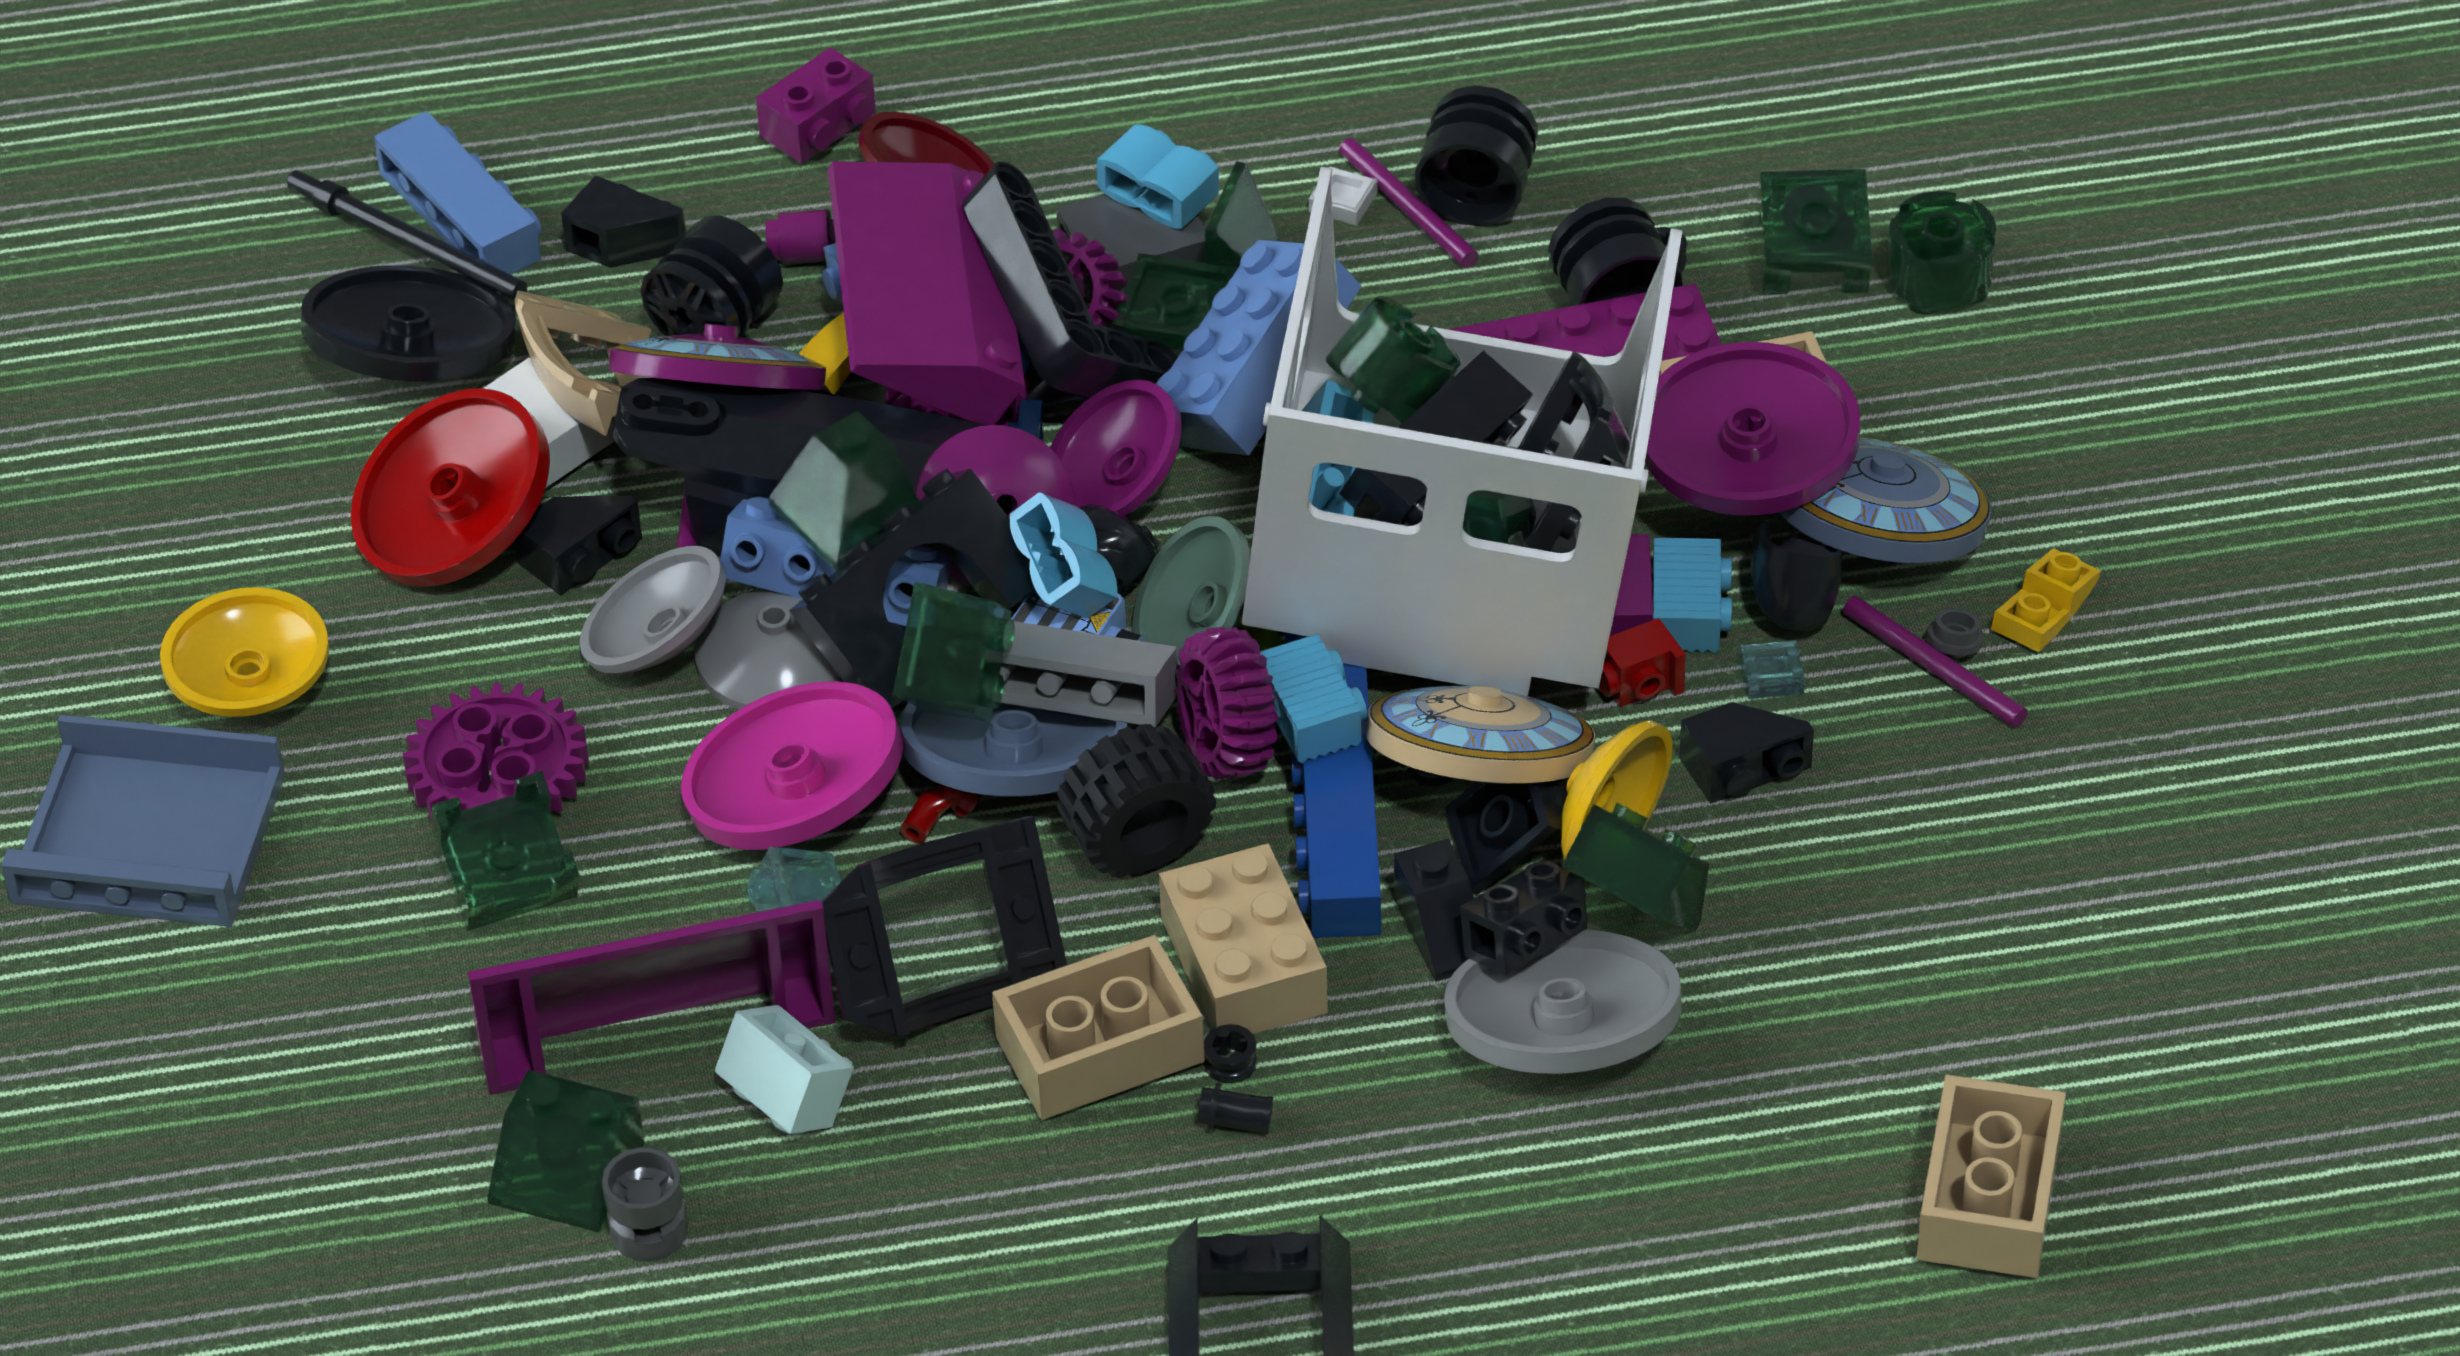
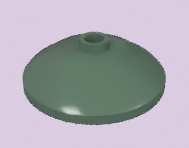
(1194, 583)

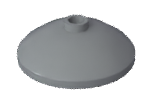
(654, 611)
(757, 649)

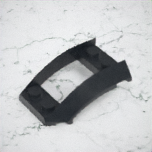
(1550, 523)
(1020, 907)
(1260, 1264)

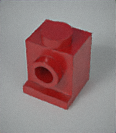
(1642, 664)

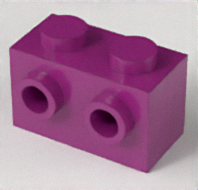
(816, 105)

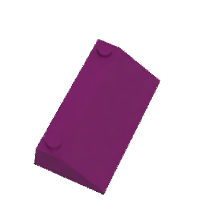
(920, 288)
(648, 976)

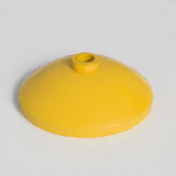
(244, 652)
(1623, 770)

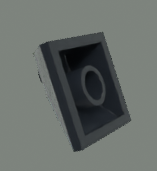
(1502, 824)

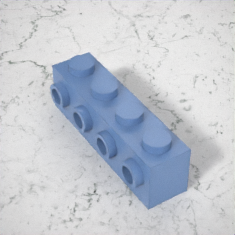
(771, 555)

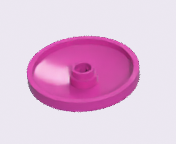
(792, 765)

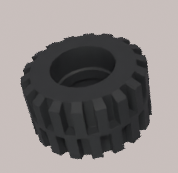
(1136, 801)

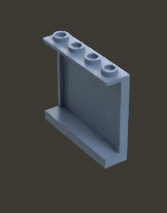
(148, 821)

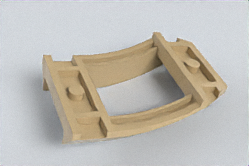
(579, 396)

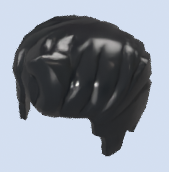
(1123, 544)

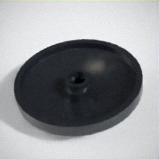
(407, 323)

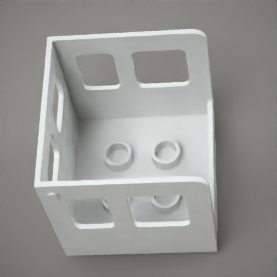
(1428, 592)

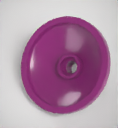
(1120, 445)
(1007, 465)

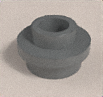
(1955, 633)

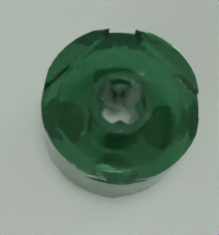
(1940, 252)
(1393, 359)

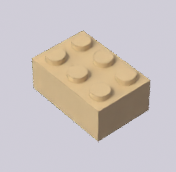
(1243, 941)
(1098, 1027)
(1991, 1176)

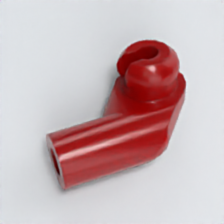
(931, 806)

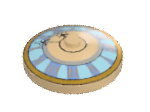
(1479, 734)

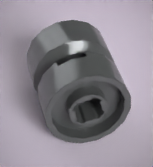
(645, 1204)

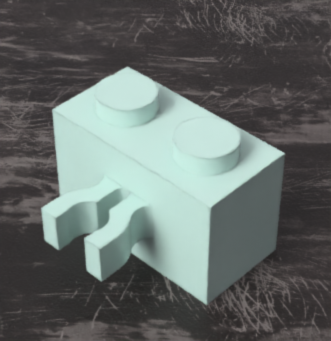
(784, 1069)

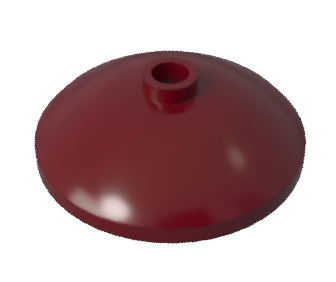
(918, 140)

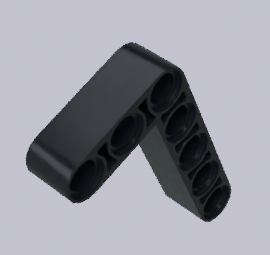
(1044, 297)

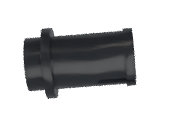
(1234, 1110)

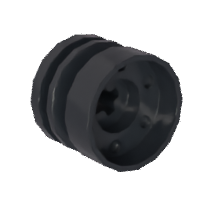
(1476, 156)
(1606, 251)
(712, 277)

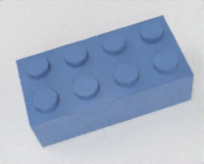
(1237, 349)

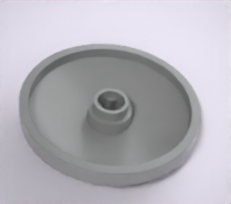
(1568, 1009)

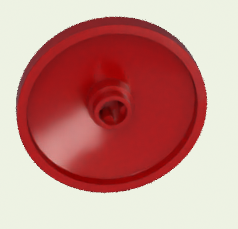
(450, 487)

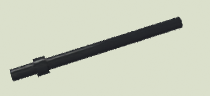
(336, 200)

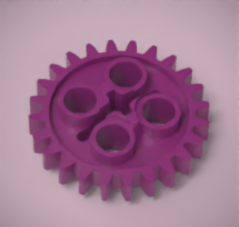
(464, 743)

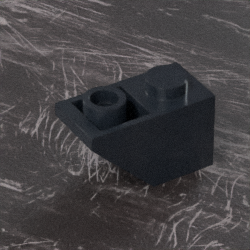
(620, 224)
(577, 537)
(1743, 749)

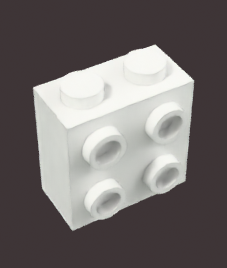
(567, 438)

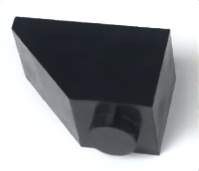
(1429, 895)

